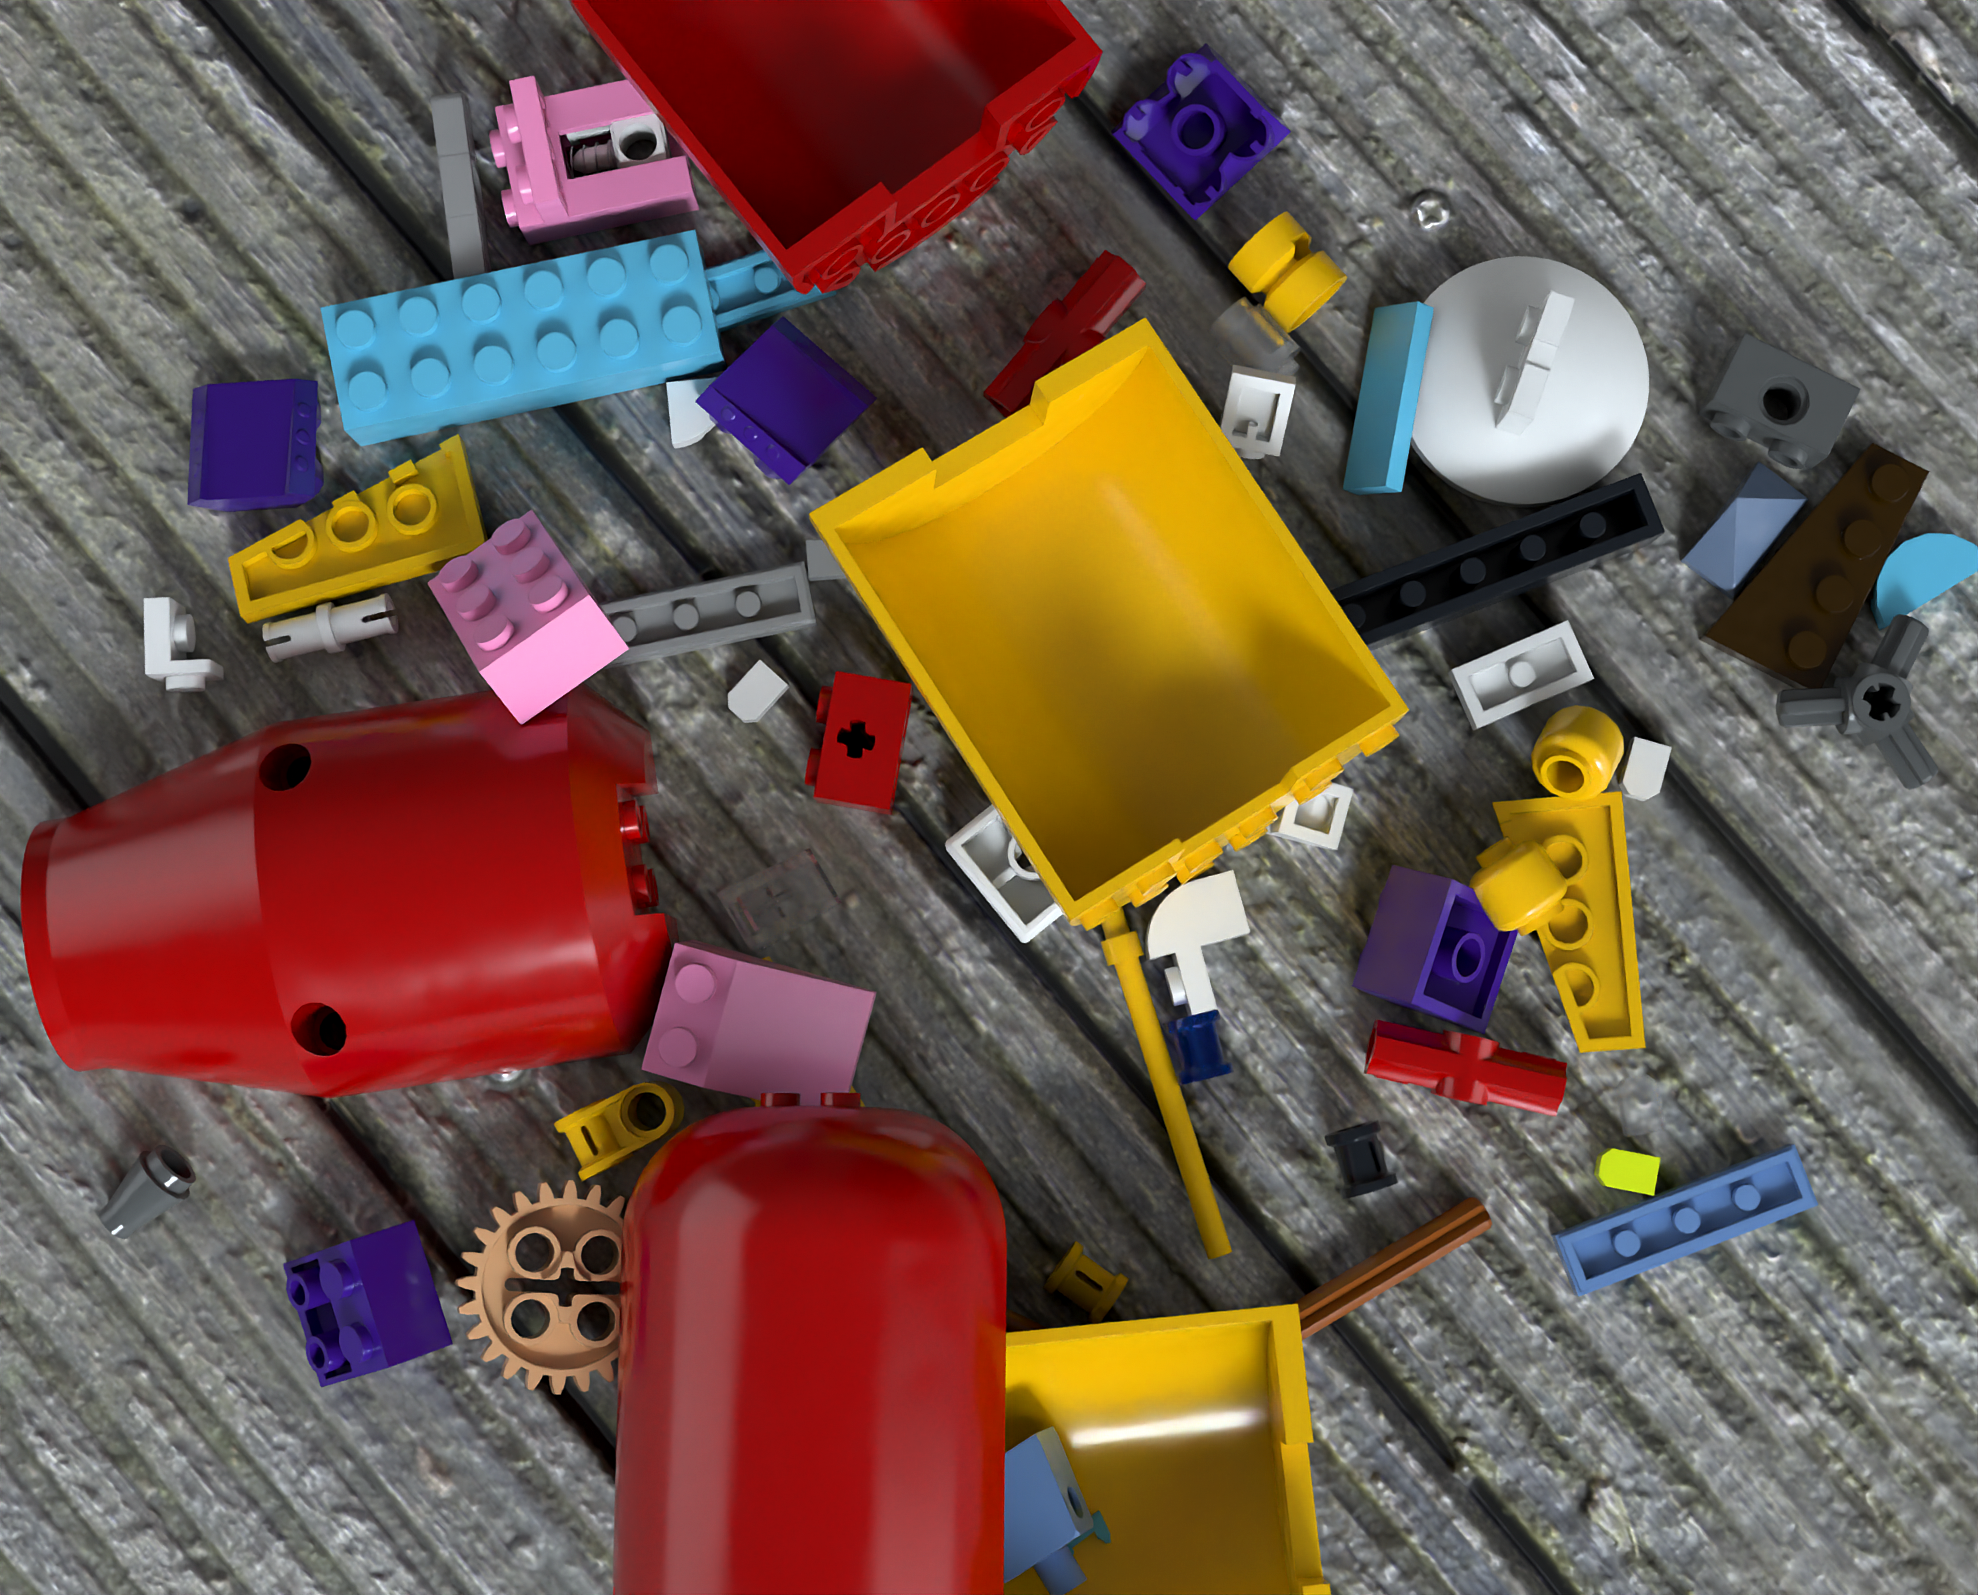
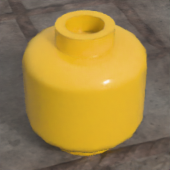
(1577, 752)
(1518, 885)

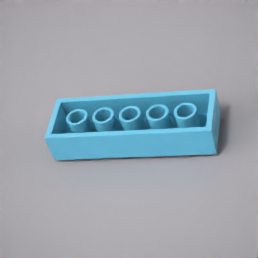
(523, 338)

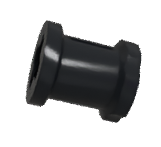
(1360, 1159)

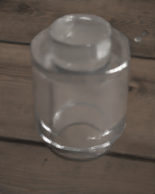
(1254, 339)

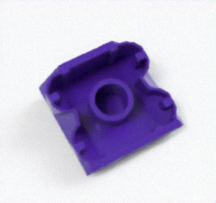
(1200, 130)
(785, 401)
(254, 445)

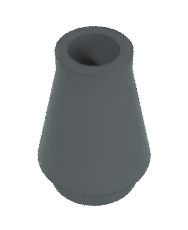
(149, 1189)

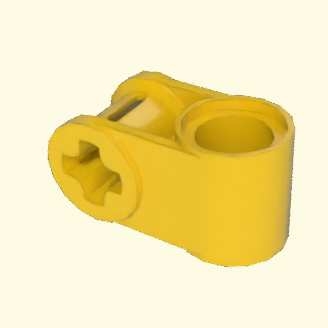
(610, 1129)

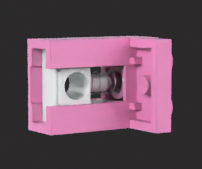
(543, 191)

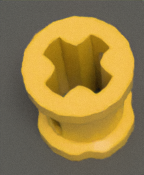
(1086, 1283)

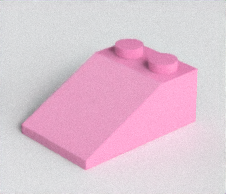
(755, 1026)

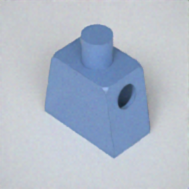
(1043, 1513)

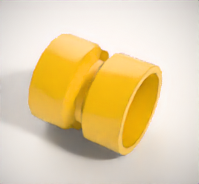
(1287, 271)

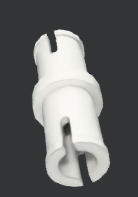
(330, 628)

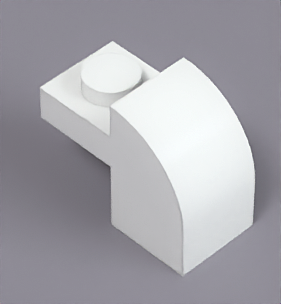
(1184, 922)

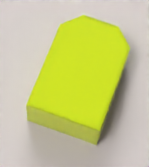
(1627, 1170)

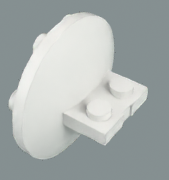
(1528, 382)

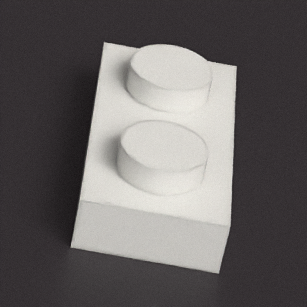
(1520, 675)

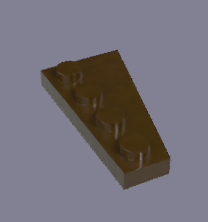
(1813, 587)

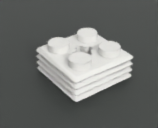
(990, 859)

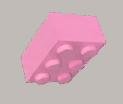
(526, 616)

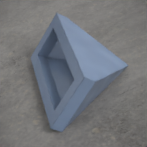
(1744, 530)

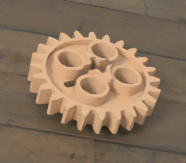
(558, 1346)

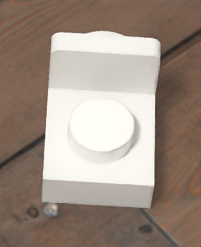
(1257, 411)
(166, 640)

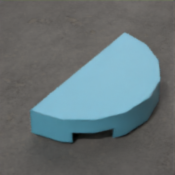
(1919, 572)

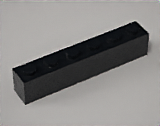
(1501, 563)

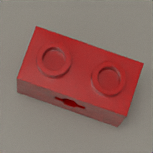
(884, 712)

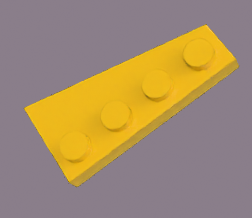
(367, 539)
(1594, 936)

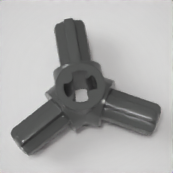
(1848, 711)

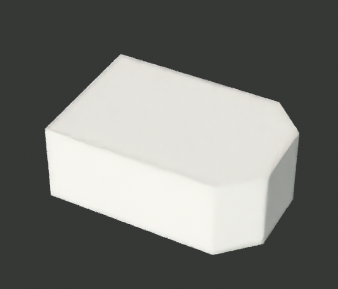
(756, 693)
(1643, 768)

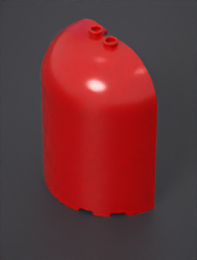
(847, 120)
(812, 1359)

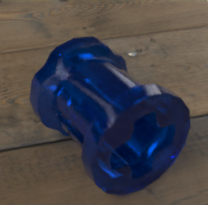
(1198, 1047)

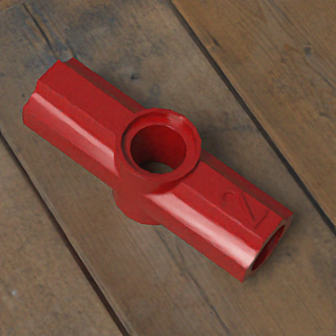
(1067, 330)
(1465, 1068)

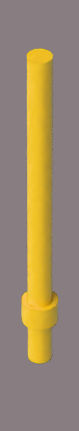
(1123, 951)

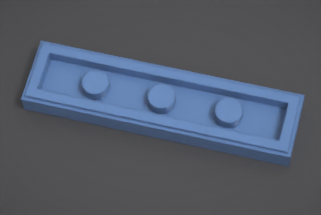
(1684, 1219)

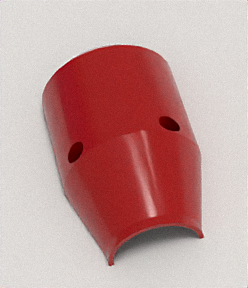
(427, 881)

